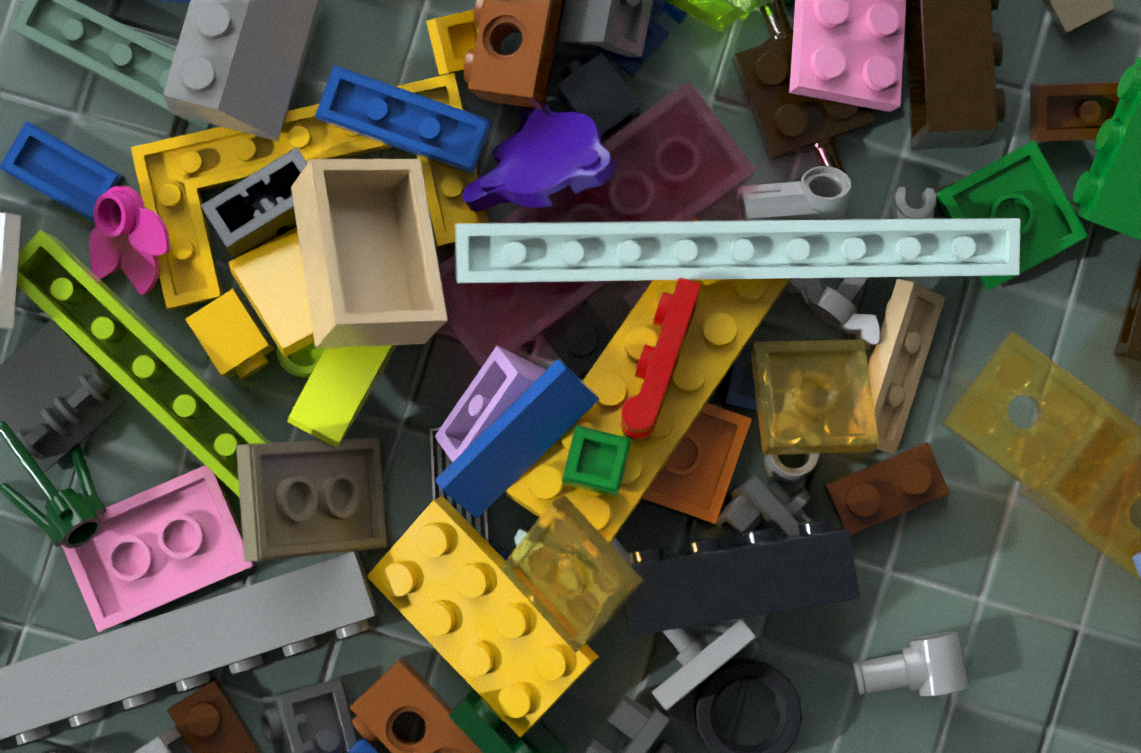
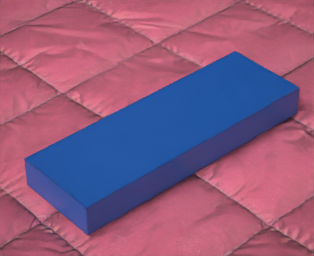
(403, 119)
(517, 439)

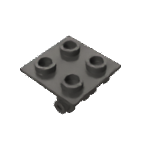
(53, 395)

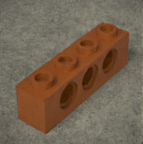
(525, 74)
(402, 691)

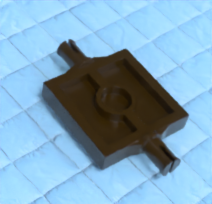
(787, 119)

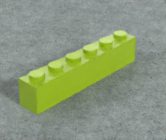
(135, 355)

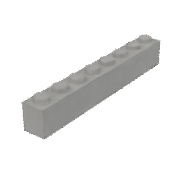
(185, 646)

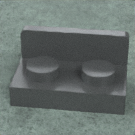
(309, 720)

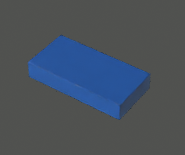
(59, 170)

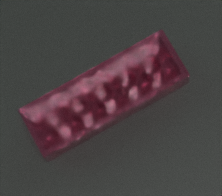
(668, 168)

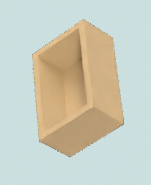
(368, 252)

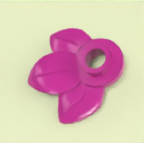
(127, 238)

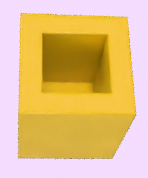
(231, 336)

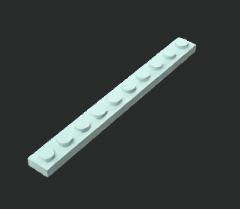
(735, 249)

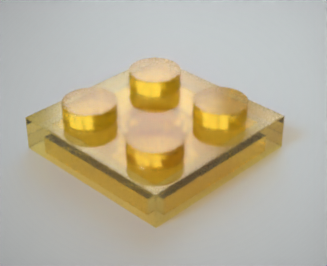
(813, 397)
(570, 573)

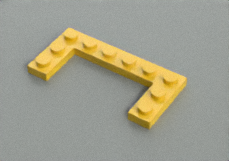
(180, 167)

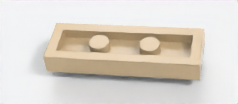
(900, 357)

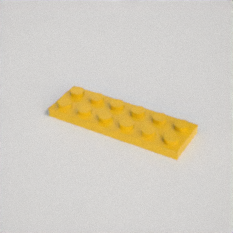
(719, 331)

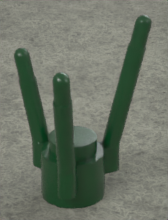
(70, 516)

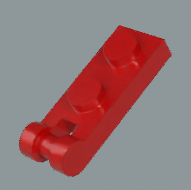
(659, 363)

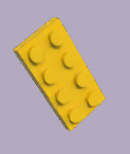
(476, 618)

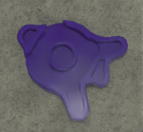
(542, 159)

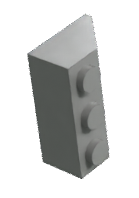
(239, 63)

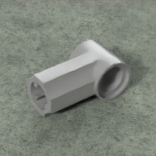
(818, 196)

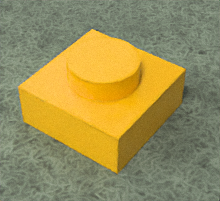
(452, 39)

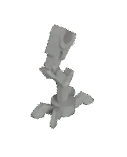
(836, 305)

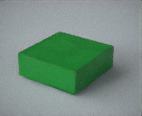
(596, 461)

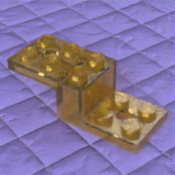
(1074, 459)

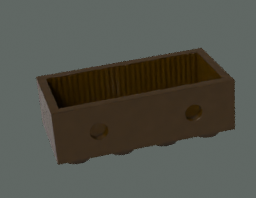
(952, 72)

